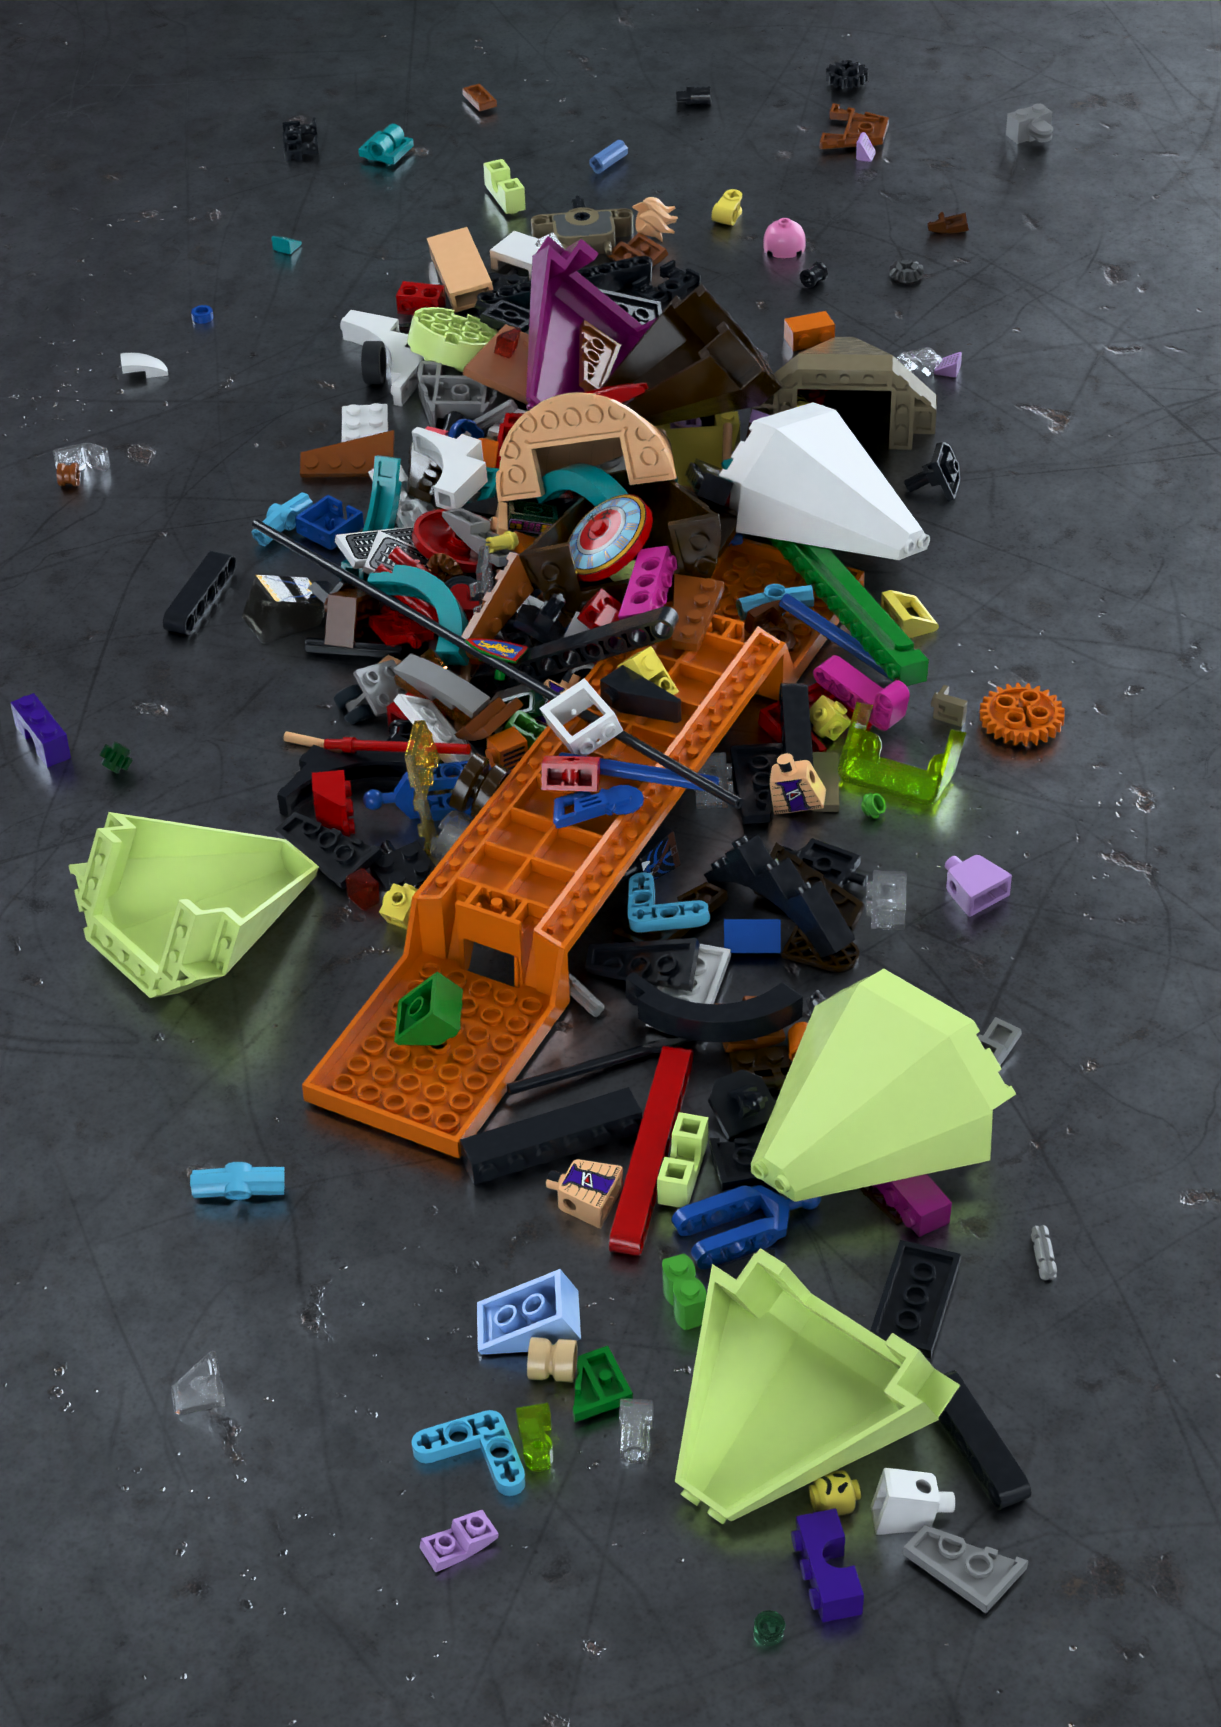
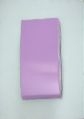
(464, 1539)

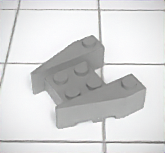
(453, 393)

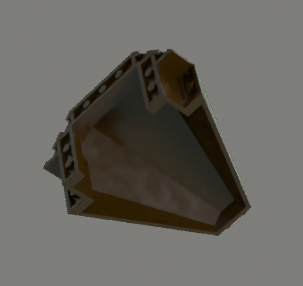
(694, 364)

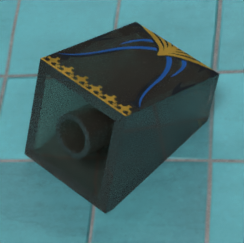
(281, 607)

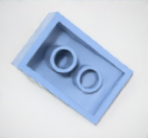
(537, 1308)

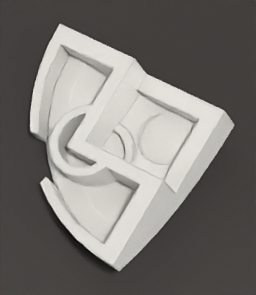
(142, 362)

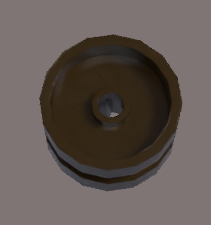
(477, 784)

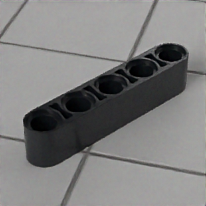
(199, 592)
(795, 721)
(983, 1448)

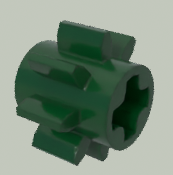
(116, 757)

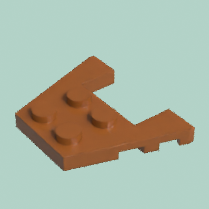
(872, 124)

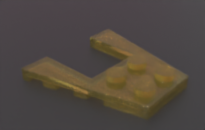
(421, 760)

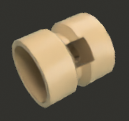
(551, 1359)

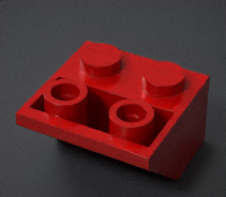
(331, 801)

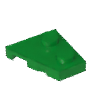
(598, 1384)

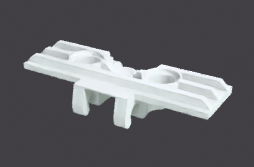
(409, 508)

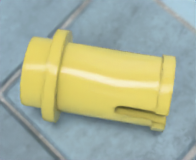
(508, 540)

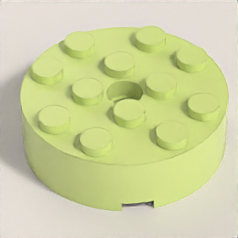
(447, 337)

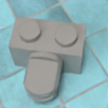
(1030, 124)

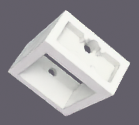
(571, 704)

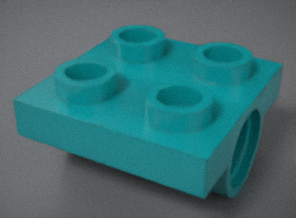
(387, 145)

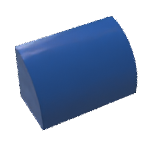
(752, 935)

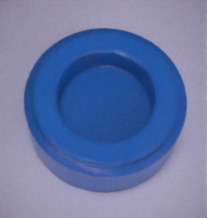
(202, 314)

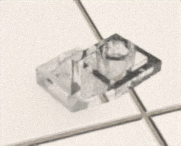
(923, 358)
(83, 454)

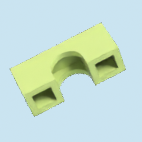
(506, 191)
(681, 1169)

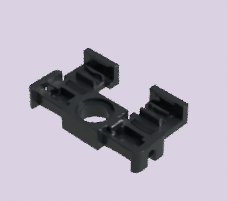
(293, 142)
(677, 283)

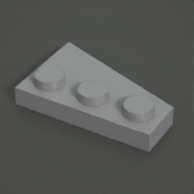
(968, 1570)

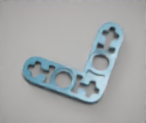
(649, 916)
(485, 1439)

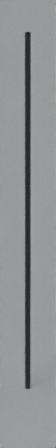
(498, 664)

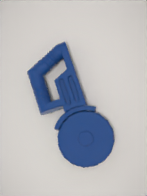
(618, 800)

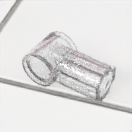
(636, 1421)

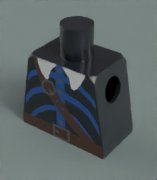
(657, 856)

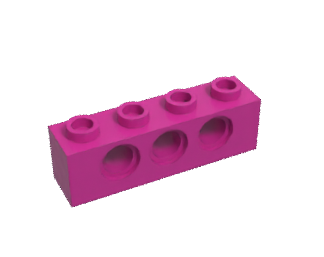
(649, 581)

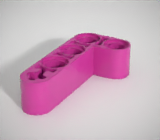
(853, 686)

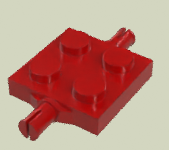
(397, 629)

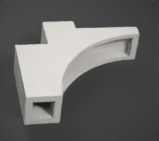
(460, 464)

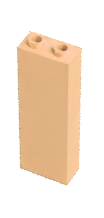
(459, 267)

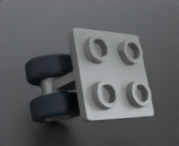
(375, 687)

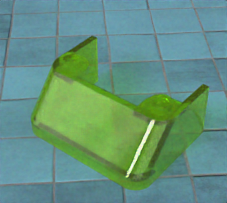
(864, 767)

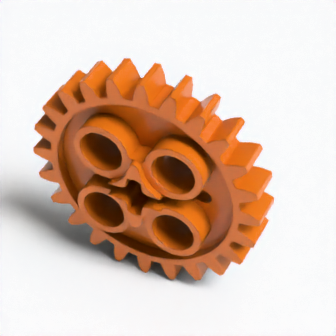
(1005, 719)

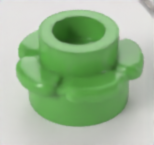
(873, 805)

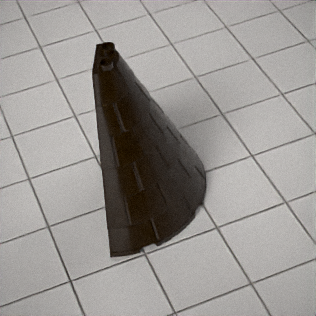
(678, 522)

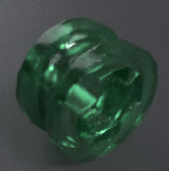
(764, 1636)

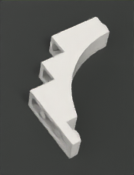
(404, 363)

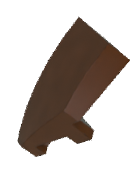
(949, 224)
(763, 615)

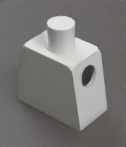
(908, 1501)

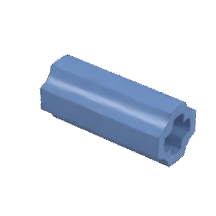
(608, 156)

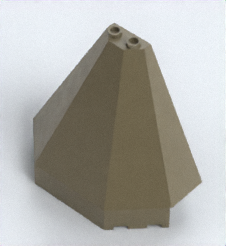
(856, 365)

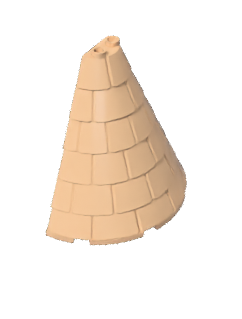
(580, 430)

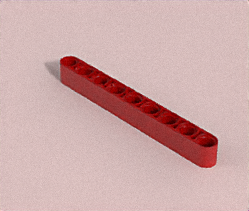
(651, 1147)

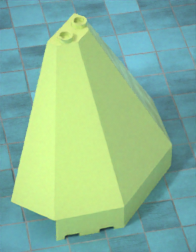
(183, 898)
(880, 1093)
(791, 1391)

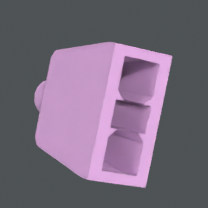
(976, 883)

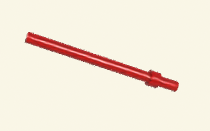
(351, 745)

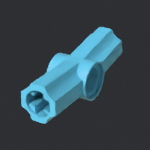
(283, 516)
(773, 593)
(237, 1181)

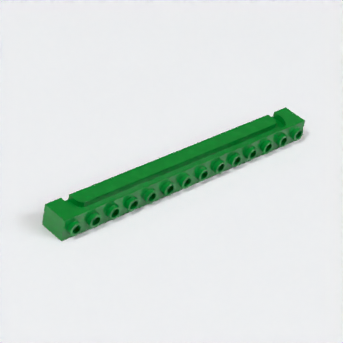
(857, 611)

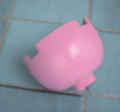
(784, 238)

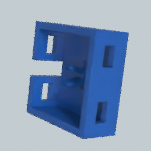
(323, 514)

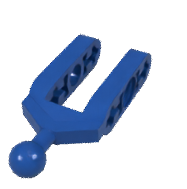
(404, 795)
(742, 1239)

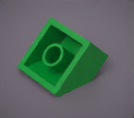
(429, 1012)

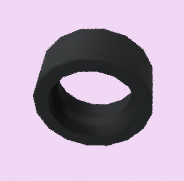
(373, 362)

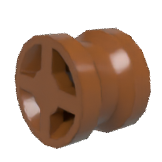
(68, 474)

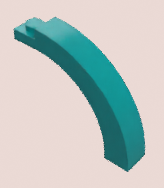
(584, 479)
(383, 502)
(427, 587)

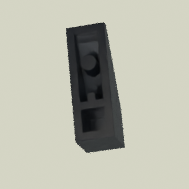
(638, 696)

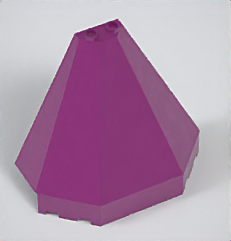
(557, 308)

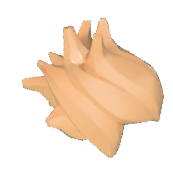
(653, 218)

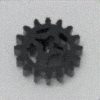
(846, 74)

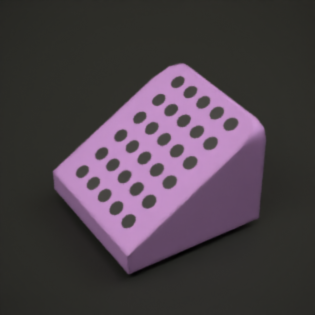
(865, 150)
(949, 365)

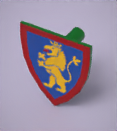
(498, 649)

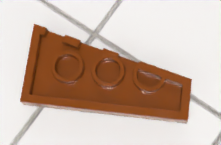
(347, 458)
(501, 603)
(695, 603)

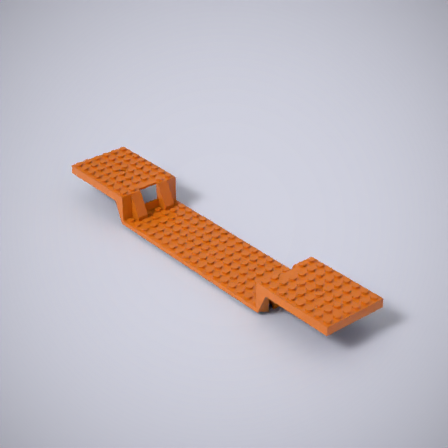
(538, 886)

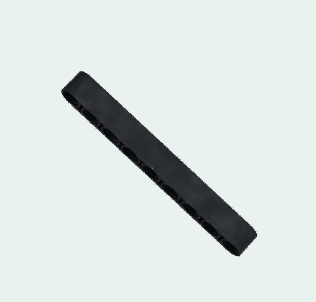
(607, 276)
(583, 648)

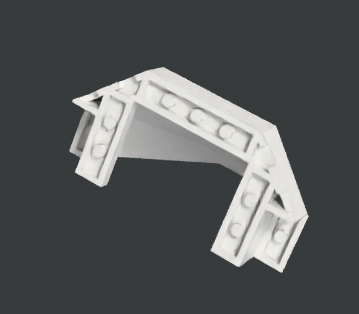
(816, 486)

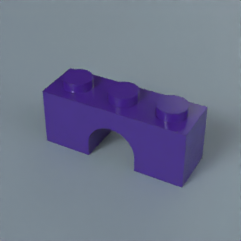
(36, 722)
(834, 1590)

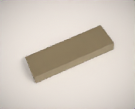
(827, 769)

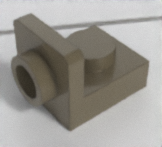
(949, 708)

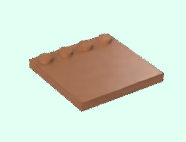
(499, 372)

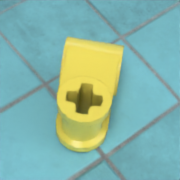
(728, 207)

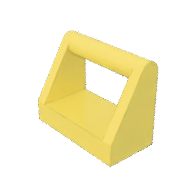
(895, 606)

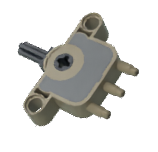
(593, 226)

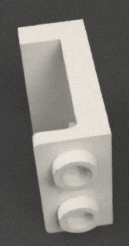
(515, 250)

